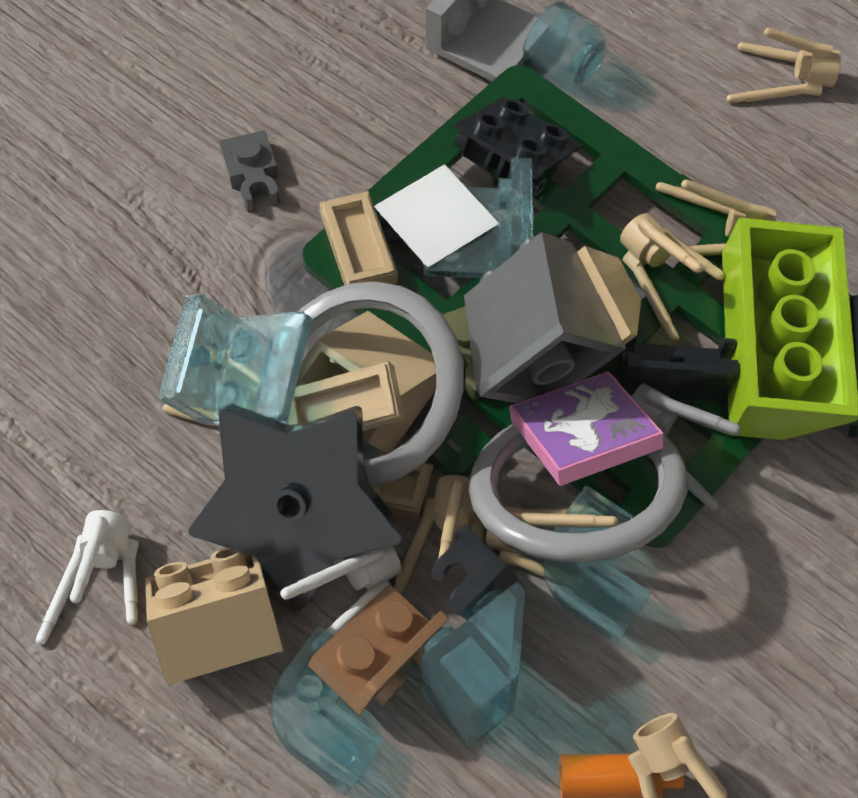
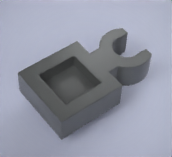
(251, 167)

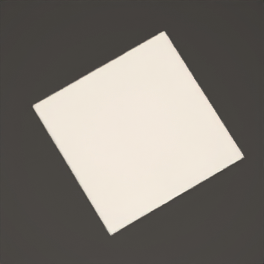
(436, 215)

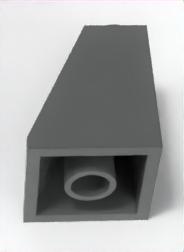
(537, 323)

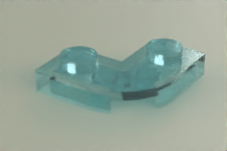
(596, 589)
(315, 727)

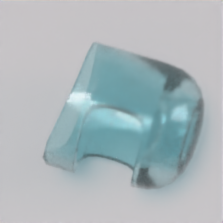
(565, 44)

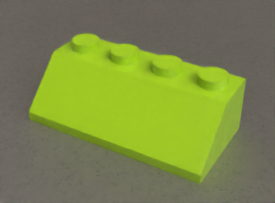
(790, 329)

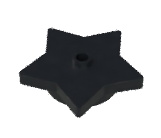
(317, 466)

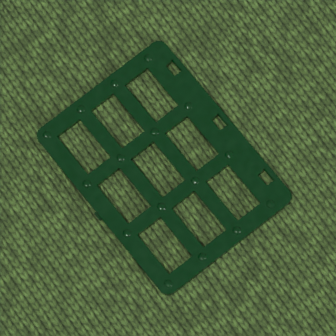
(572, 212)

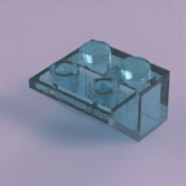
(475, 669)

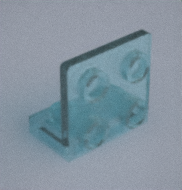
(513, 210)
(233, 361)

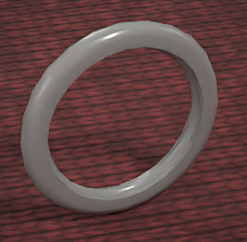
(446, 358)
(573, 546)

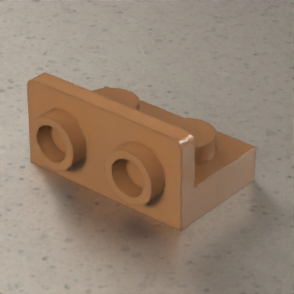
(374, 649)

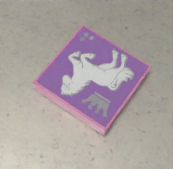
(585, 428)

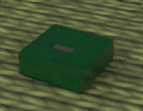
(460, 447)

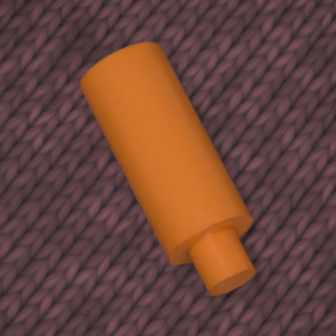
(605, 777)

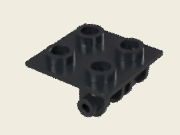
(509, 131)

